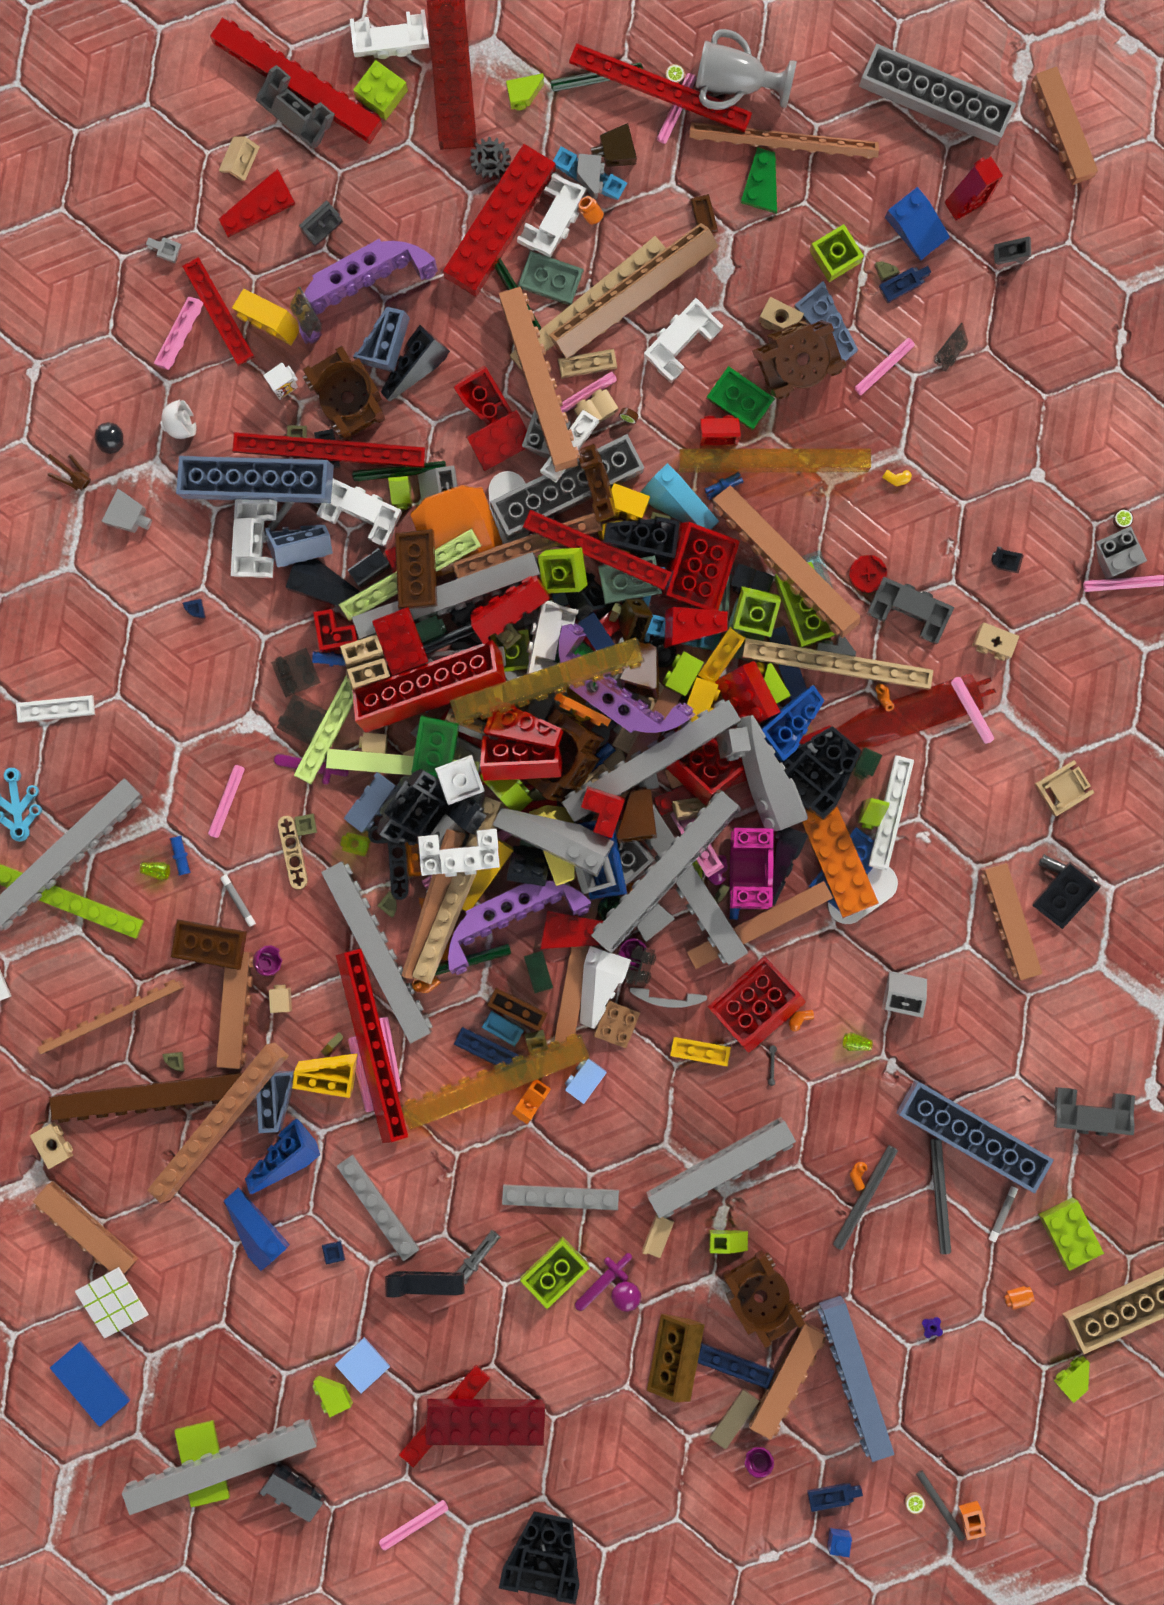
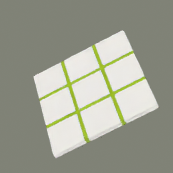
(111, 1302)

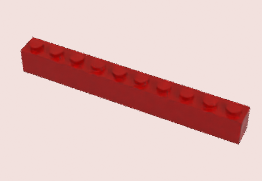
(302, 83)
(372, 1046)

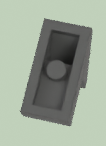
(1014, 250)
(842, 647)

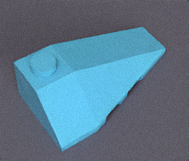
(674, 497)

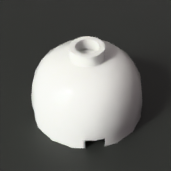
(177, 420)

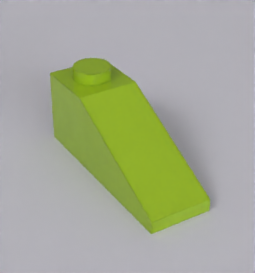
(872, 812)

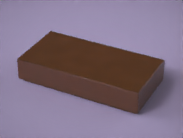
(704, 212)

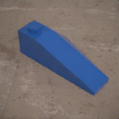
(789, 726)
(289, 1154)
(256, 1233)

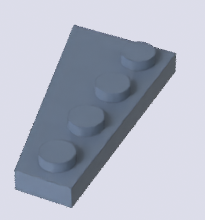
(820, 306)

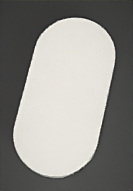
(500, 485)
(884, 886)

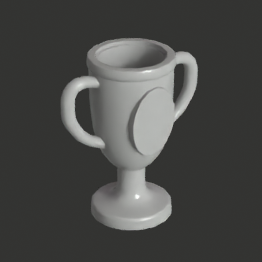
(737, 73)

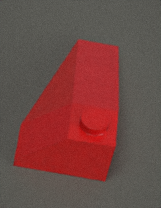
(482, 396)

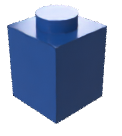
(839, 1542)

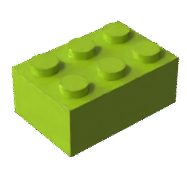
(1071, 1234)
(554, 1272)

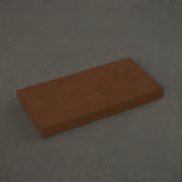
(416, 569)
(208, 944)

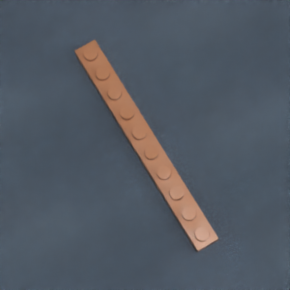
(785, 140)

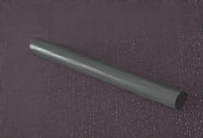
(940, 1505)

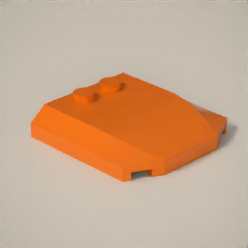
(453, 514)

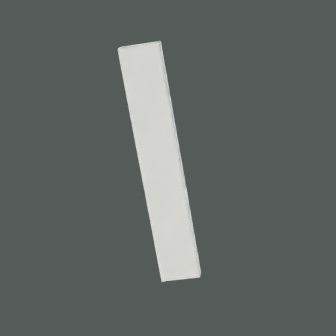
(888, 827)

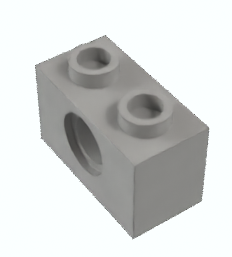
(733, 743)

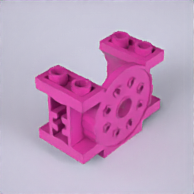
(751, 868)

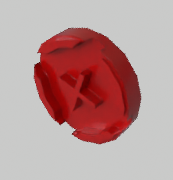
(867, 573)

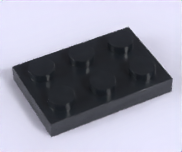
(528, 866)
(1066, 895)

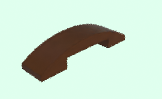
(598, 483)

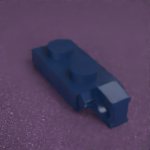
(903, 283)
(833, 1496)

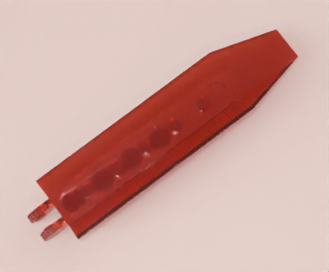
(912, 713)

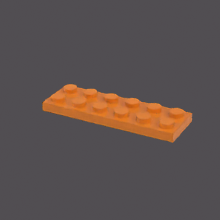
(840, 863)

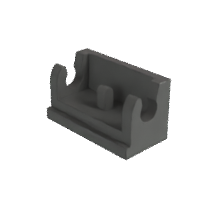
(320, 223)

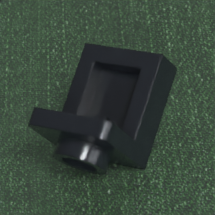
(1007, 560)

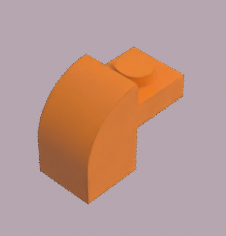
(531, 1101)
(972, 1520)

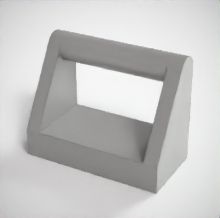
(587, 880)

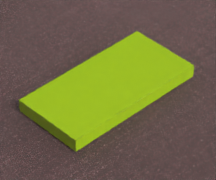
(193, 1443)

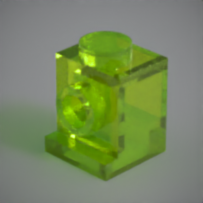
(346, 843)

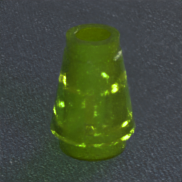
(157, 870)
(855, 1042)

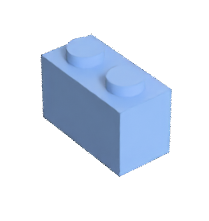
(585, 1080)

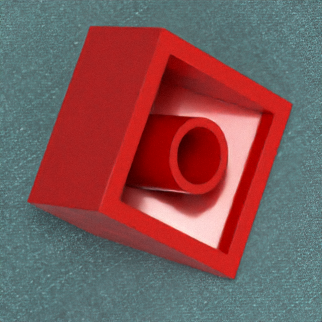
(719, 431)

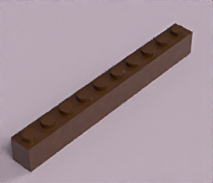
(141, 1097)

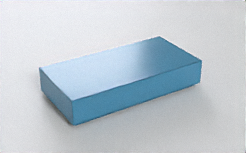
(503, 1028)

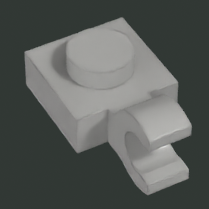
(165, 249)

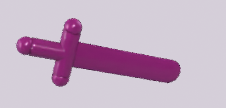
(293, 762)
(614, 1270)

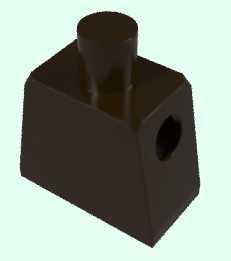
(616, 147)
(634, 619)

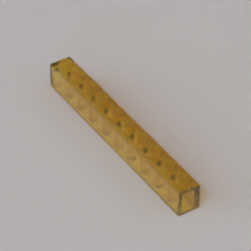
(774, 460)
(547, 681)
(496, 1081)

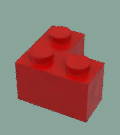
(328, 635)
(608, 807)

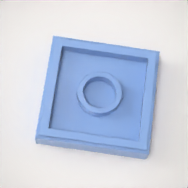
(362, 1365)

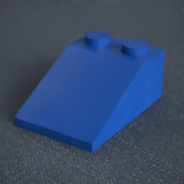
(917, 223)

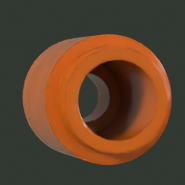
(590, 210)
(1019, 1297)

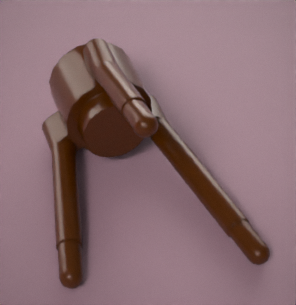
(79, 479)

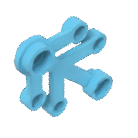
(18, 807)

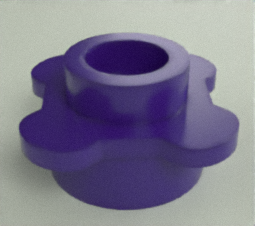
(927, 1323)

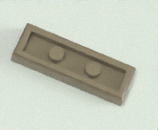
(734, 1419)

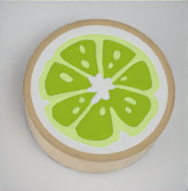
(675, 73)
(915, 1503)

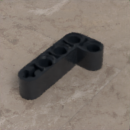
(394, 863)
(423, 1282)

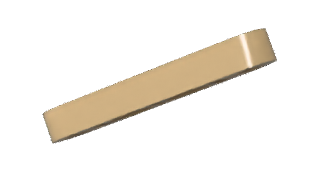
(289, 853)

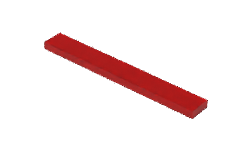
(597, 549)

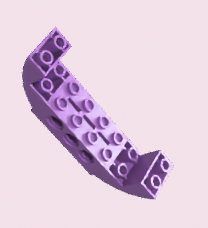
(362, 270)
(640, 716)
(476, 925)

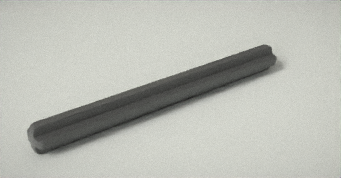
(940, 1196)
(865, 1197)

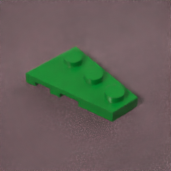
(761, 182)

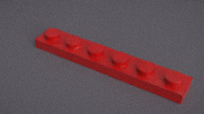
(218, 311)
(466, 1389)

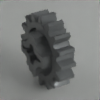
(490, 149)

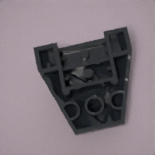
(822, 770)
(413, 808)
(544, 1560)

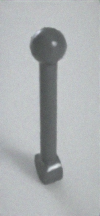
(772, 1049)

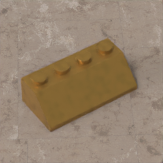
(675, 1358)

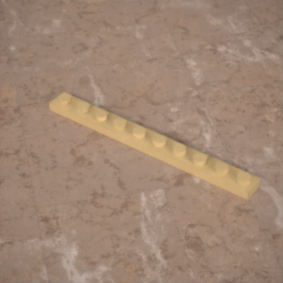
(626, 268)
(837, 663)
(451, 906)

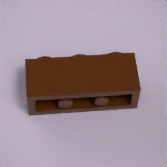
(517, 1009)

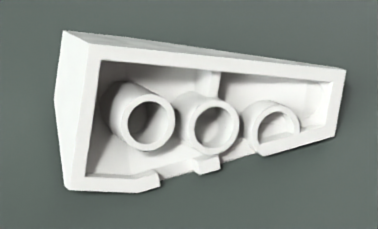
(600, 978)

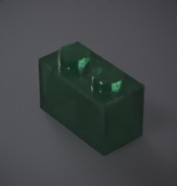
(431, 629)
(866, 763)
(538, 971)

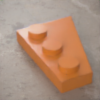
(582, 710)

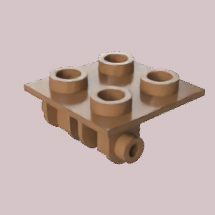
(616, 1024)

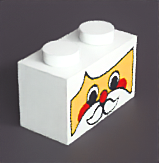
(281, 380)

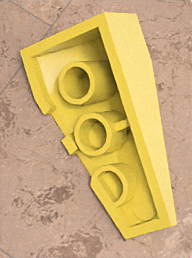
(560, 869)

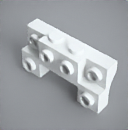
(391, 39)
(558, 218)
(678, 335)
(364, 507)
(248, 538)
(546, 634)
(458, 859)

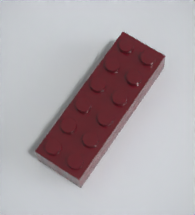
(485, 1422)

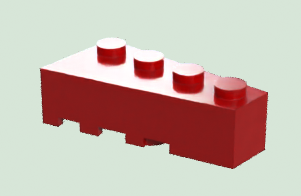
(974, 188)
(508, 608)
(518, 761)

